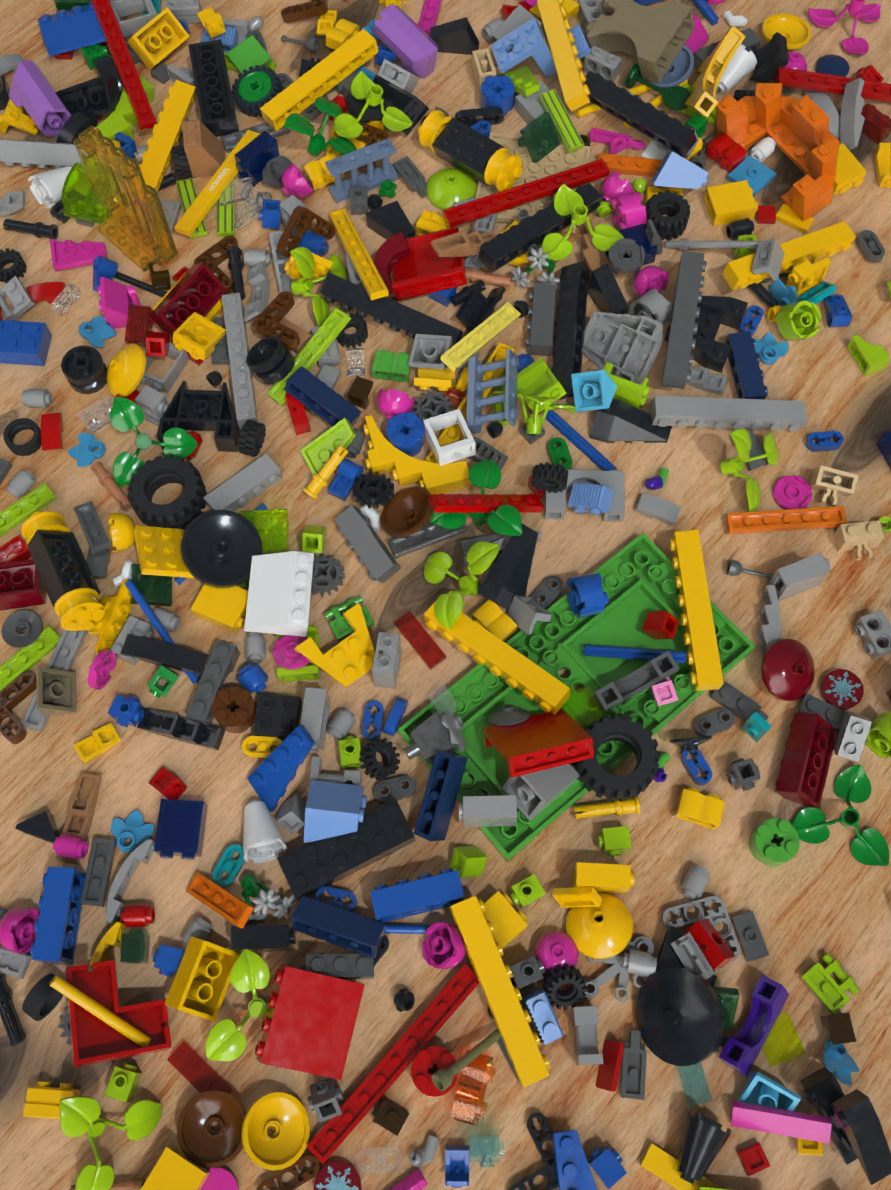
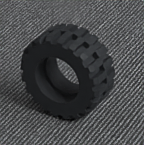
(162, 472)
(643, 747)

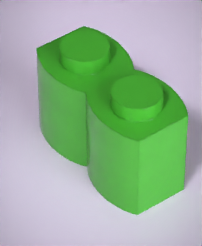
(391, 366)

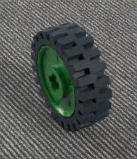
(255, 89)

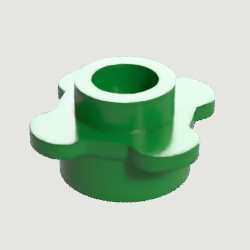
(387, 189)

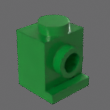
(93, 52)
(698, 123)
(162, 673)

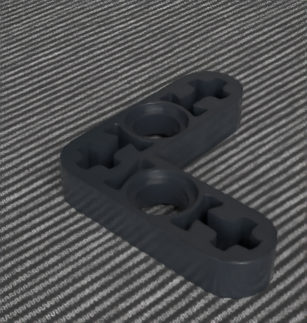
(547, 1170)

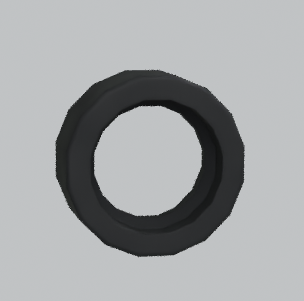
(17, 426)
(41, 999)

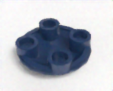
(832, 65)

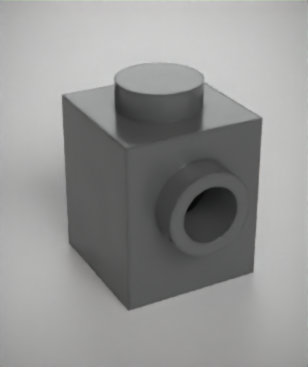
(359, 200)
(527, 972)

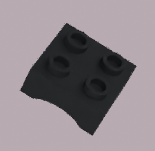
(770, 58)
(355, 106)
(276, 715)

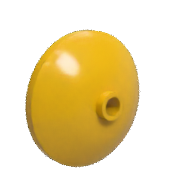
(790, 26)
(126, 370)
(601, 938)
(289, 1133)

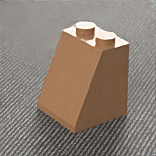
(202, 149)

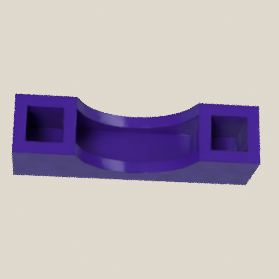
(745, 1045)

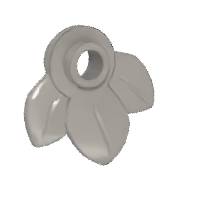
(454, 725)

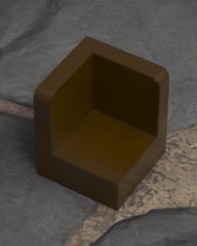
(159, 279)
(359, 392)
(839, 1028)

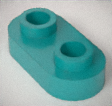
(228, 865)

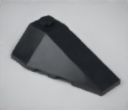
(95, 96)
(626, 424)
(511, 570)

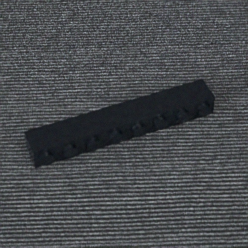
(640, 115)
(532, 230)
(385, 310)
(570, 325)

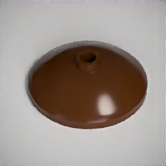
(406, 512)
(198, 1137)

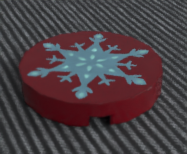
(842, 689)
(338, 1176)

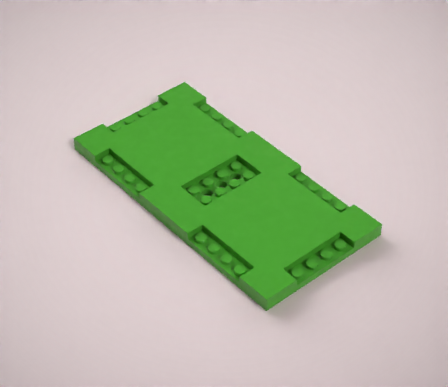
(636, 583)

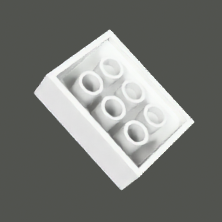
(279, 593)

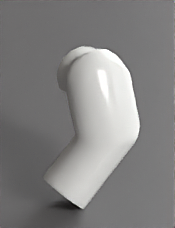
(736, 21)
(373, 515)
(125, 573)

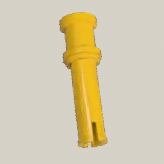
(320, 479)
(608, 808)

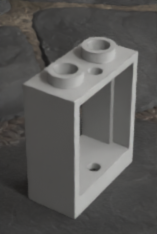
(128, 7)
(181, 359)
(387, 662)
(316, 715)

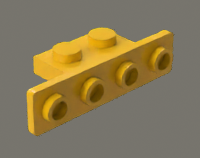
(115, 616)

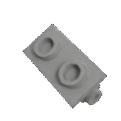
(692, 956)

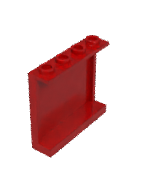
(425, 271)
(540, 743)
(309, 1022)

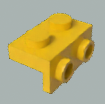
(435, 377)

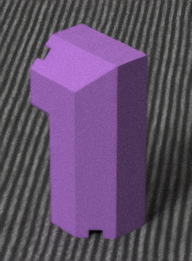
(407, 41)
(38, 98)

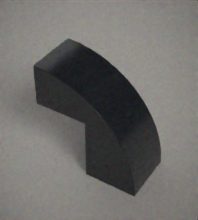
(105, 67)
(75, 125)

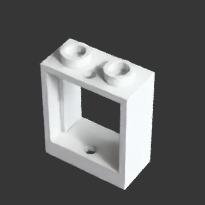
(446, 454)

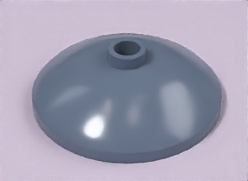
(680, 69)

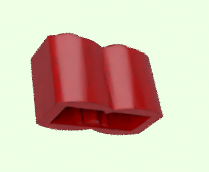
(725, 152)

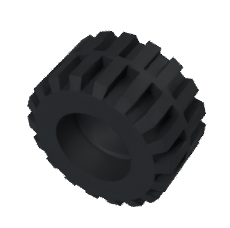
(670, 205)

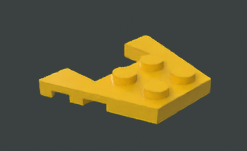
(348, 658)

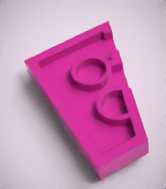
(72, 255)

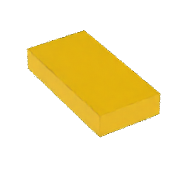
(789, 218)
(577, 897)

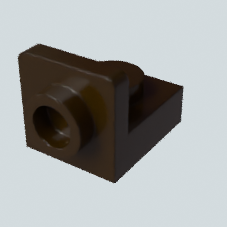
(389, 1116)

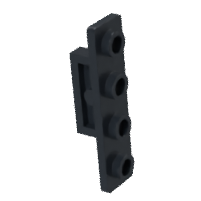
(478, 308)

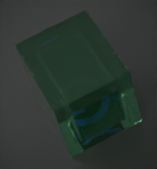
(135, 947)

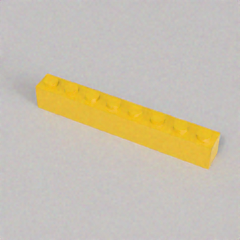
(564, 53)
(320, 79)
(166, 133)
(798, 250)
(696, 610)
(503, 661)
(499, 992)

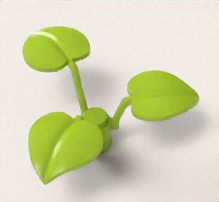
(366, 89)
(567, 203)
(306, 263)
(535, 422)
(736, 465)
(450, 606)
(225, 1039)
(82, 1115)

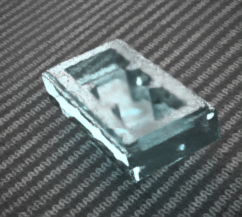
(694, 1084)

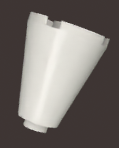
(738, 67)
(48, 186)
(261, 835)

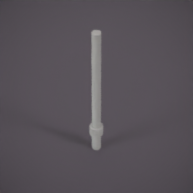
(684, 244)

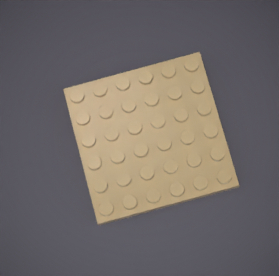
(555, 162)

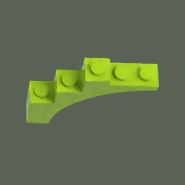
(123, 116)

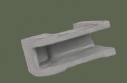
(350, 777)
(585, 1031)

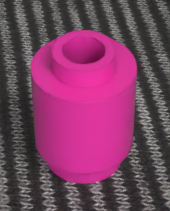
(70, 846)

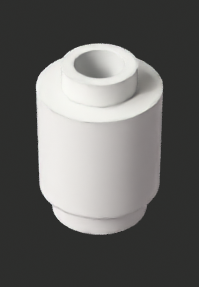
(763, 149)

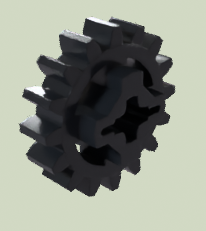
(373, 489)

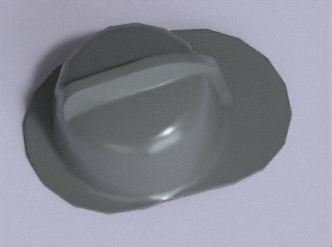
(273, 171)

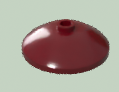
(788, 669)

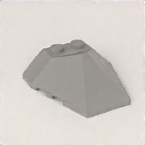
(625, 342)

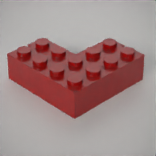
(95, 1040)

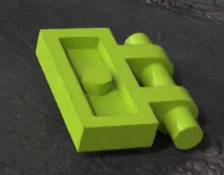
(825, 987)

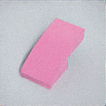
(664, 692)

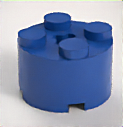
(498, 92)
(406, 433)
(586, 595)

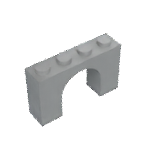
(556, 502)

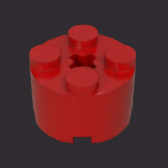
(424, 1061)

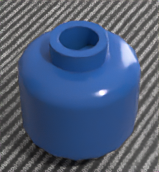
(253, 678)

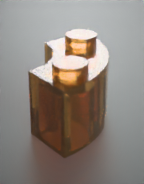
(471, 1090)

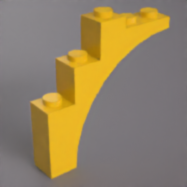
(703, 97)
(408, 470)

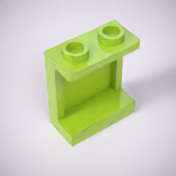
(539, 381)
(629, 391)
(308, 672)

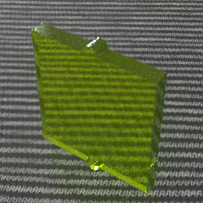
(583, 707)
(782, 1042)

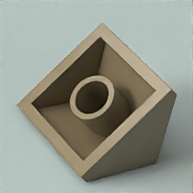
(55, 691)

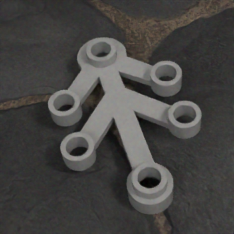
(618, 968)

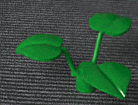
(316, 143)
(127, 415)
(503, 521)
(854, 786)

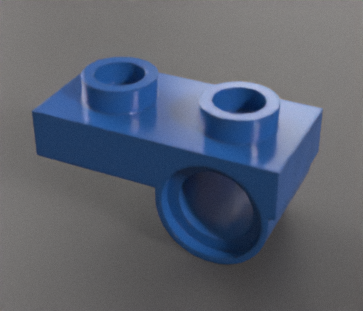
(103, 268)
(838, 311)
(346, 476)

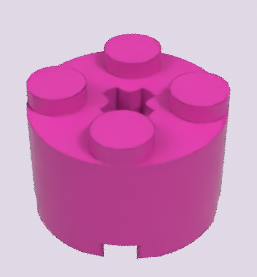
(628, 210)

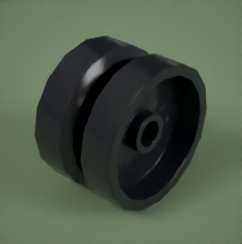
(270, 360)
(84, 369)

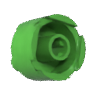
(782, 833)

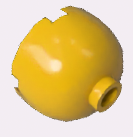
(121, 531)

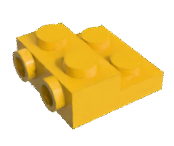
(321, 267)
(807, 275)
(198, 336)

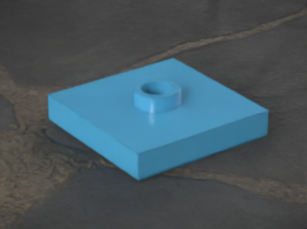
(754, 172)

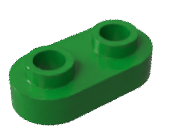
(559, 453)

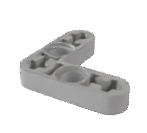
(714, 918)

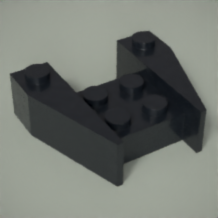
(713, 312)
(202, 411)
(854, 1123)

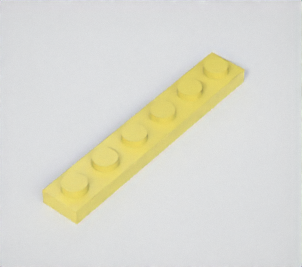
(480, 336)

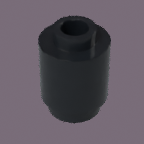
(739, 227)

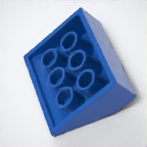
(70, 29)

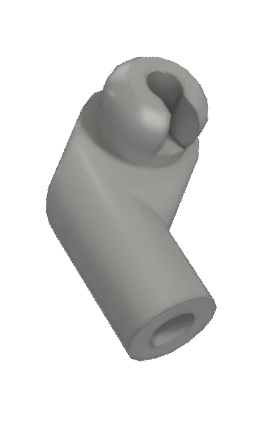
(255, 23)
(425, 1155)

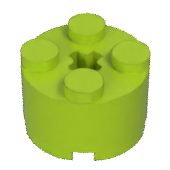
(798, 320)
(880, 735)

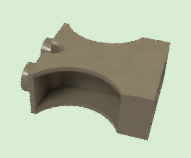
(643, 32)

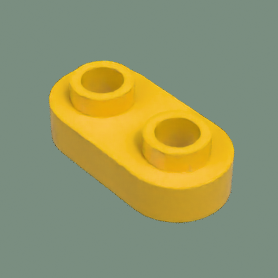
(263, 745)

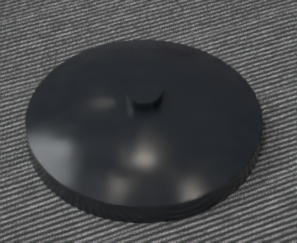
(220, 548)
(679, 1016)

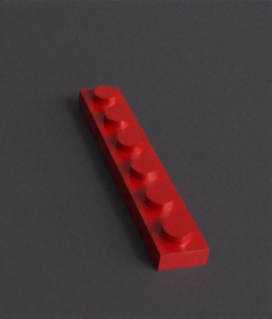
(483, 503)

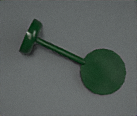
(672, 97)

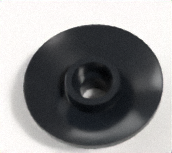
(690, 743)

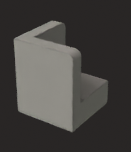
(292, 814)

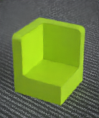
(468, 861)

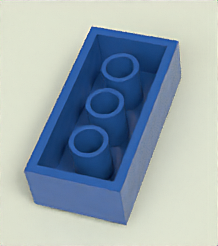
(24, 342)
(417, 896)
(59, 916)

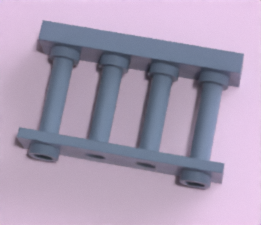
(365, 156)
(476, 386)

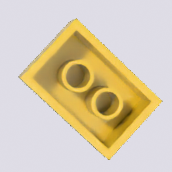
(158, 38)
(202, 979)

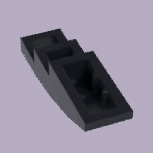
(164, 654)
(181, 729)

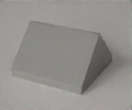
(428, 351)

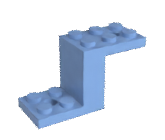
(529, 41)

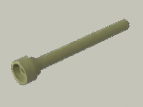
(443, 1078)

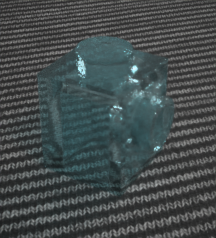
(485, 1149)

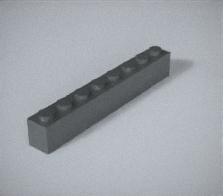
(683, 320)

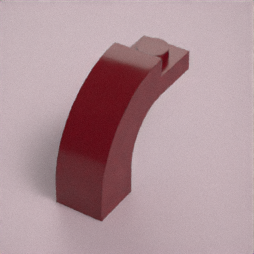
(386, 257)

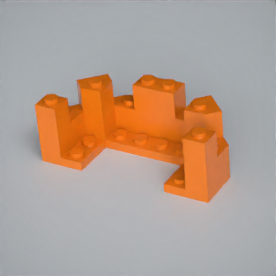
(798, 130)

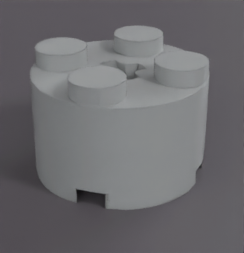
(652, 305)

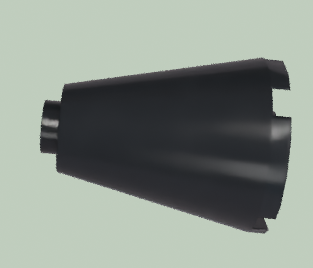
(699, 1145)

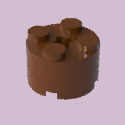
(228, 700)

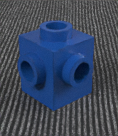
(126, 711)

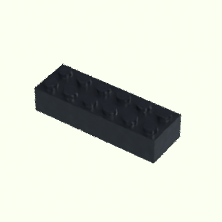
(213, 87)
(334, 858)

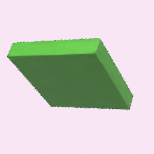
(248, 54)

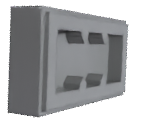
(13, 963)

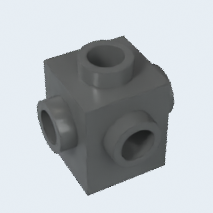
(747, 769)
(325, 1099)

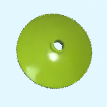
(450, 186)

